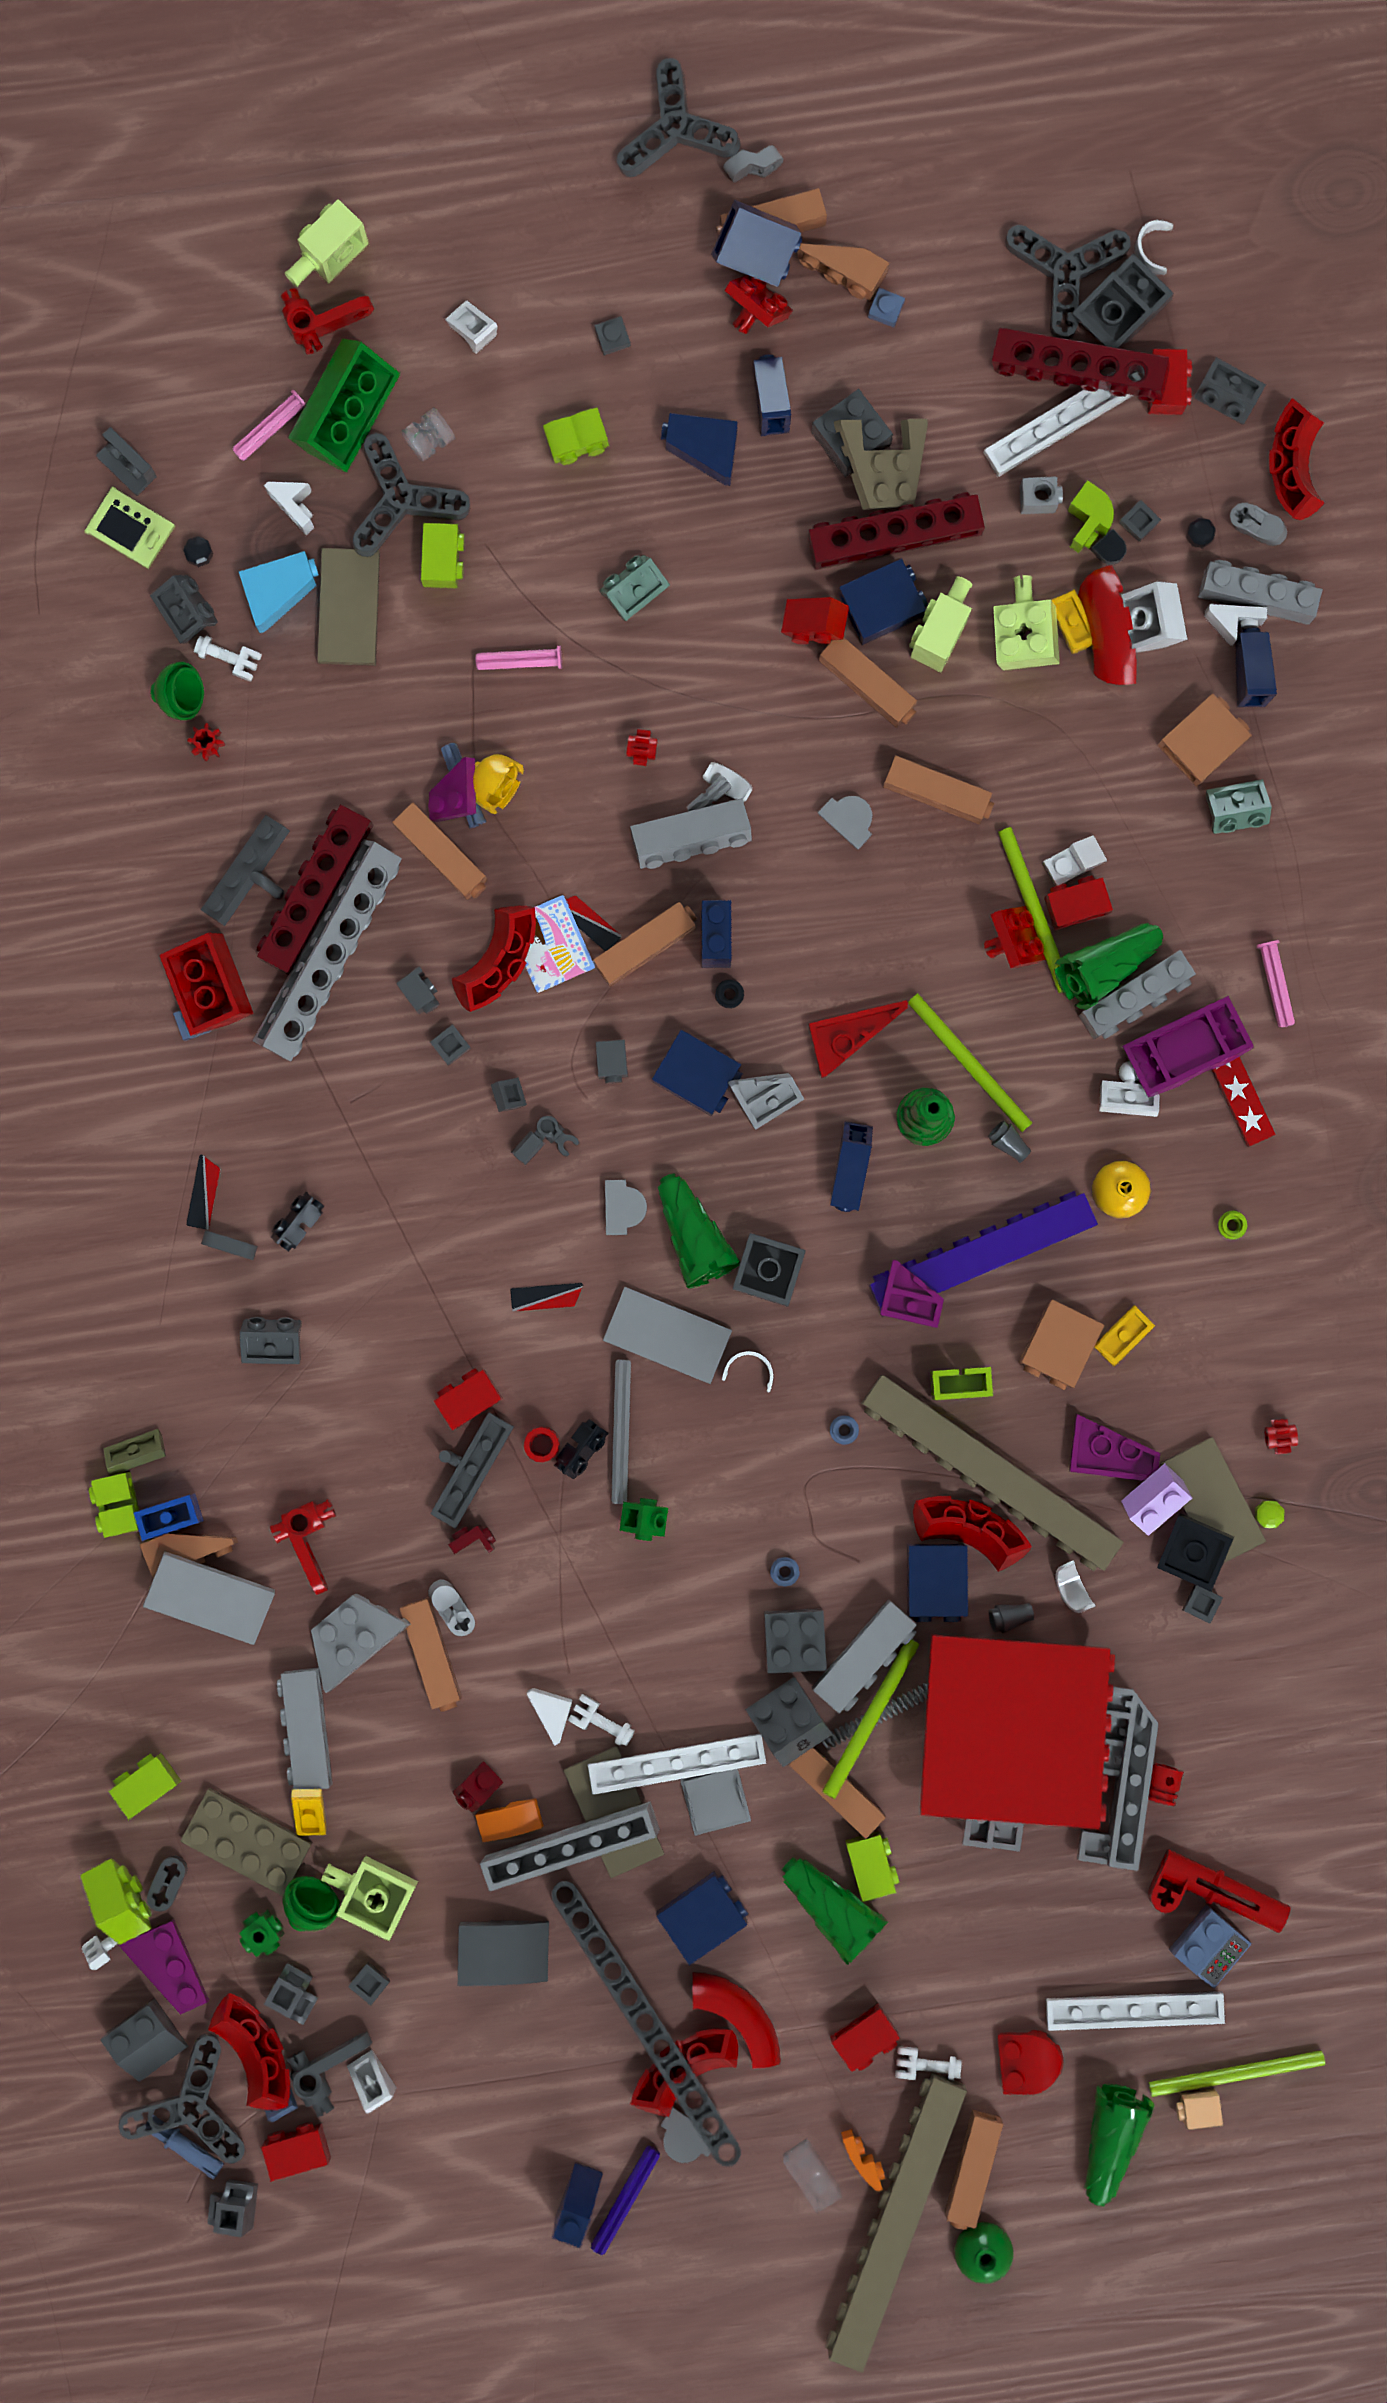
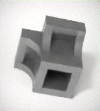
(290, 1995)
(233, 2210)

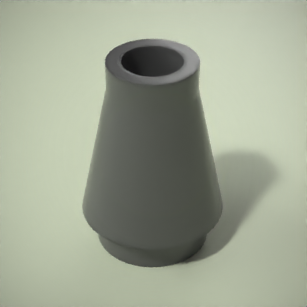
(1009, 1141)
(1010, 1616)

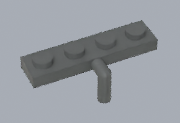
(247, 871)
(470, 1469)

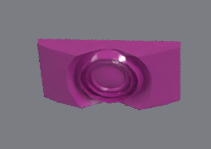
(1188, 1047)

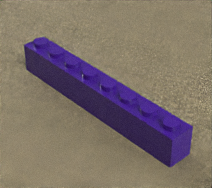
(998, 1246)

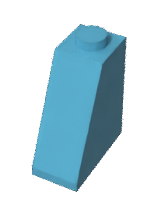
(277, 587)

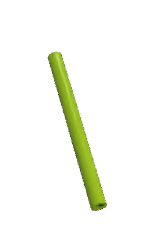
(1030, 899)
(969, 1062)
(870, 1719)
(1236, 2073)

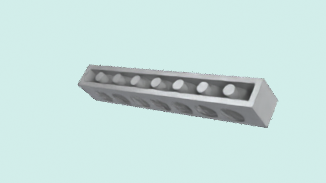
(313, 955)

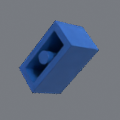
(168, 1517)

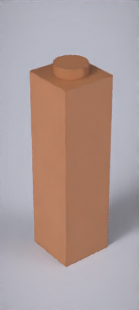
(803, 210)
(869, 682)
(939, 790)
(440, 852)
(645, 943)
(431, 1655)
(849, 1802)
(973, 2169)

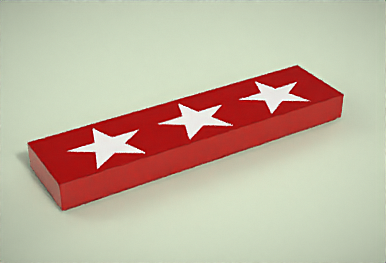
(1243, 1102)

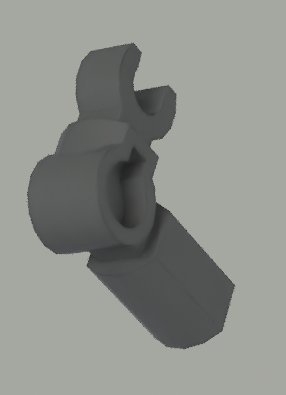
(547, 1128)

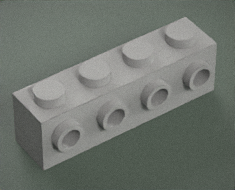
(1250, 588)
(691, 834)
(1137, 994)
(864, 1656)
(305, 1729)

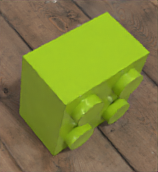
(116, 1901)

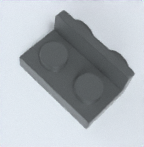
(1229, 391)
(125, 462)
(183, 607)
(270, 1341)

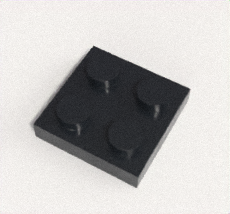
(1195, 1552)

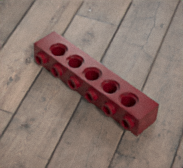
(1069, 352)
(827, 554)
(338, 821)

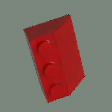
(206, 983)

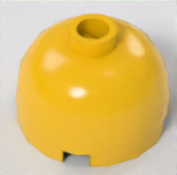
(496, 781)
(1108, 1193)

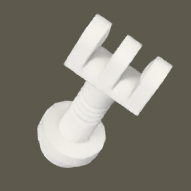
(240, 661)
(590, 1715)
(97, 1951)
(914, 2063)

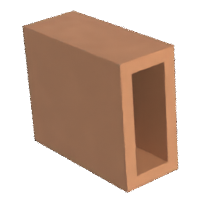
(1205, 739)
(1060, 1345)

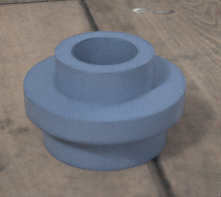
(851, 1436)
(794, 1571)

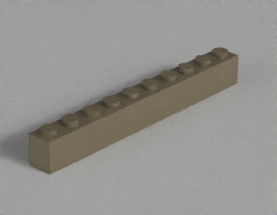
(991, 1472)
(896, 2221)

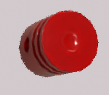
(541, 1444)
(1165, 1784)

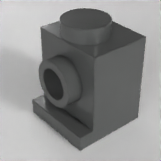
(419, 991)

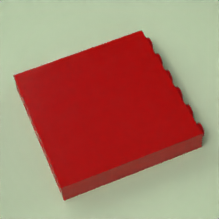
(1016, 1731)

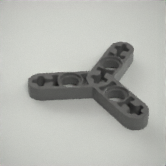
(684, 135)
(1058, 259)
(412, 500)
(176, 2107)

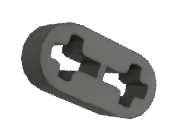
(229, 1245)
(160, 1881)

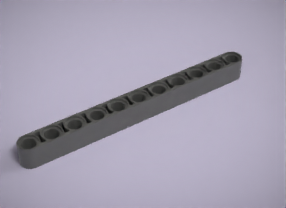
(658, 2031)

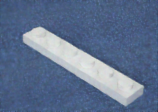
(1051, 427)
(676, 1764)
(1135, 2011)

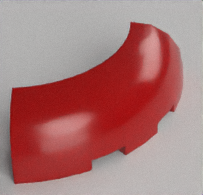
(1290, 460)
(1109, 627)
(502, 960)
(973, 1525)
(741, 2010)
(257, 2049)
(702, 2052)

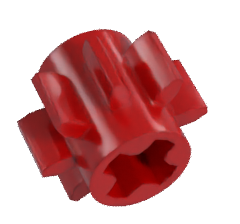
(200, 736)
(641, 747)
(1281, 1436)

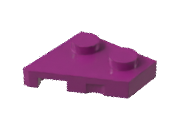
(454, 794)
(910, 1298)

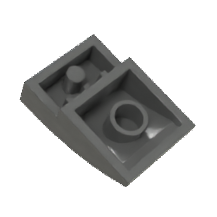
(1123, 303)
(503, 1952)

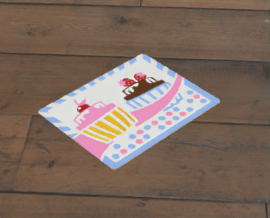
(557, 946)

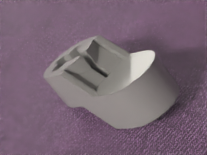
(753, 163)
(1271, 528)
(444, 1596)

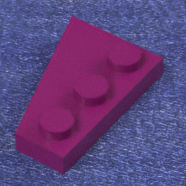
(1109, 1454)
(168, 1966)

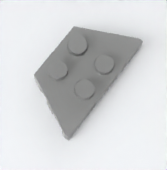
(352, 1637)

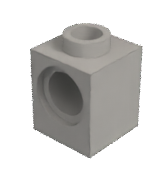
(1030, 504)

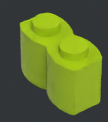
(576, 436)

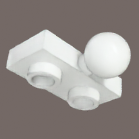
(1127, 1096)

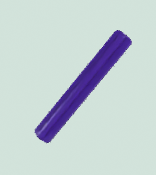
(625, 2200)

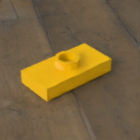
(1073, 621)
(1124, 1335)
(309, 1812)

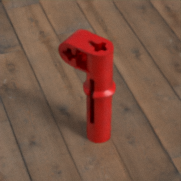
(1185, 1872)

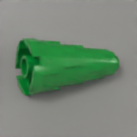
(1099, 968)
(918, 1123)
(694, 1236)
(836, 1911)
(1115, 2137)

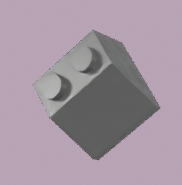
(144, 2041)

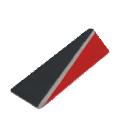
(592, 924)
(203, 1194)
(545, 1296)

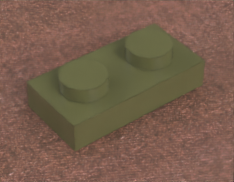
(134, 1452)

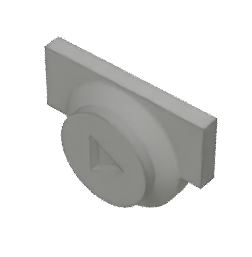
(849, 818)
(624, 1207)
(681, 2138)

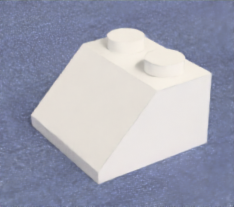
(1155, 616)

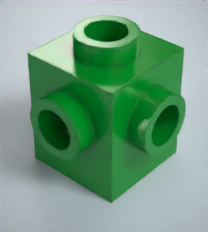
(644, 1519)
(264, 1923)

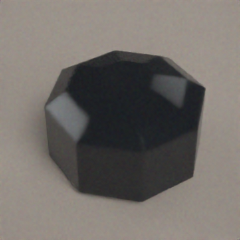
(1200, 532)
(198, 551)

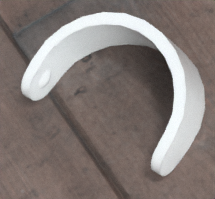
(1153, 225)
(739, 786)
(754, 1354)
(1072, 1588)

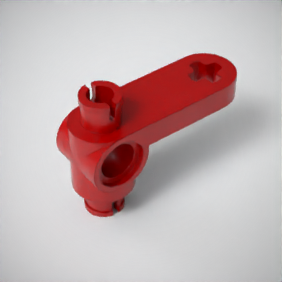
(324, 323)
(315, 1516)

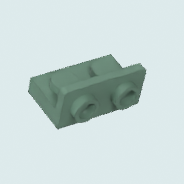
(634, 586)
(1239, 806)

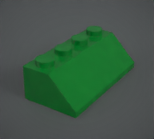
(344, 404)

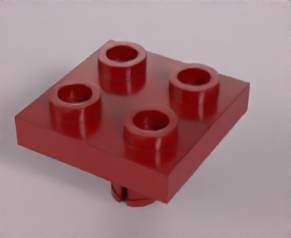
(757, 303)
(1015, 938)

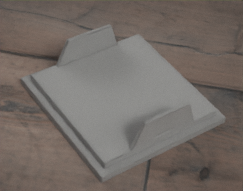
(715, 1801)

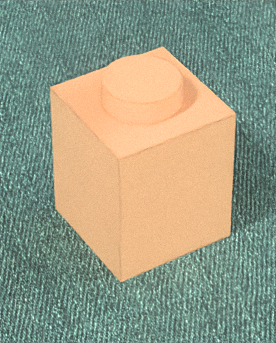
(1199, 2109)

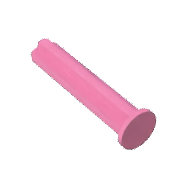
(269, 426)
(519, 659)
(1277, 983)

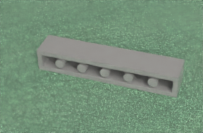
(570, 1846)

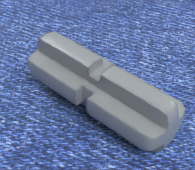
(713, 793)

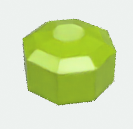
(1269, 1514)

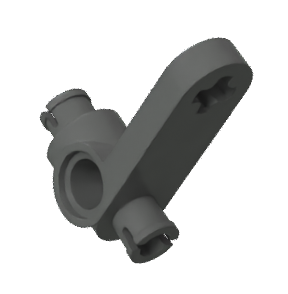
(318, 2095)

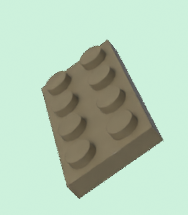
(246, 1841)

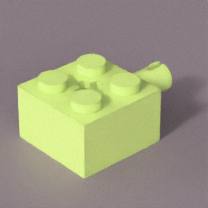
(328, 244)
(1015, 619)
(942, 627)
(359, 1892)

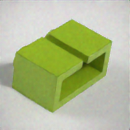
(441, 554)
(971, 1384)
(116, 1504)
(145, 1785)
(871, 1866)

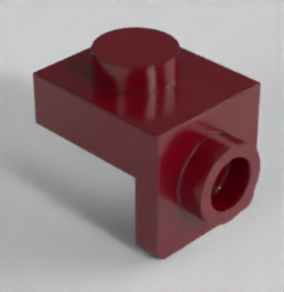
(465, 1537)
(477, 1787)

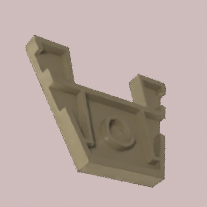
(884, 476)

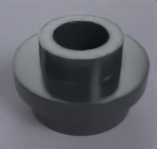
(736, 987)

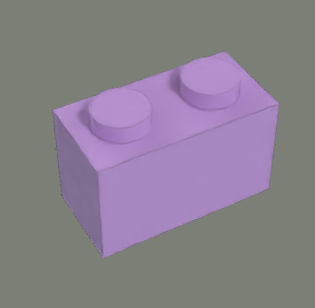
(1156, 1499)

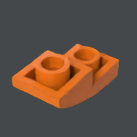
(509, 1821)
(865, 2165)

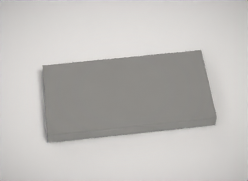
(667, 1335)
(209, 1598)

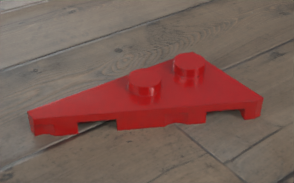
(843, 1035)

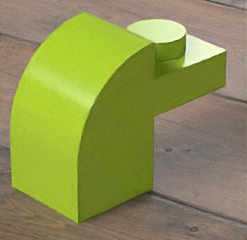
(1093, 509)

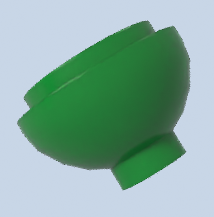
(178, 691)
(310, 1904)
(984, 2239)

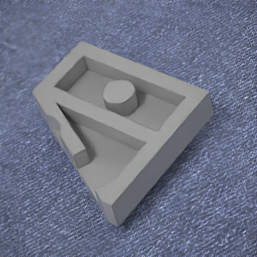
(766, 1096)

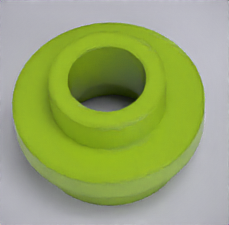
(1241, 1222)

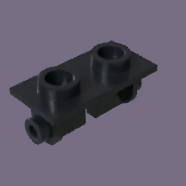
(301, 1211)
(575, 1460)

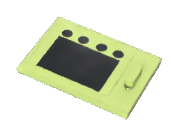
(130, 528)

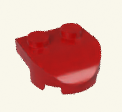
(1028, 2062)

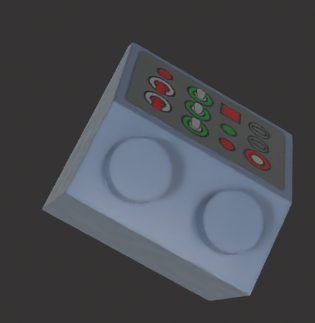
(1210, 1946)

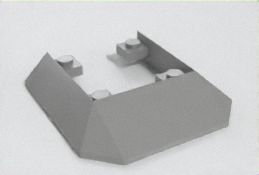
(1131, 1761)

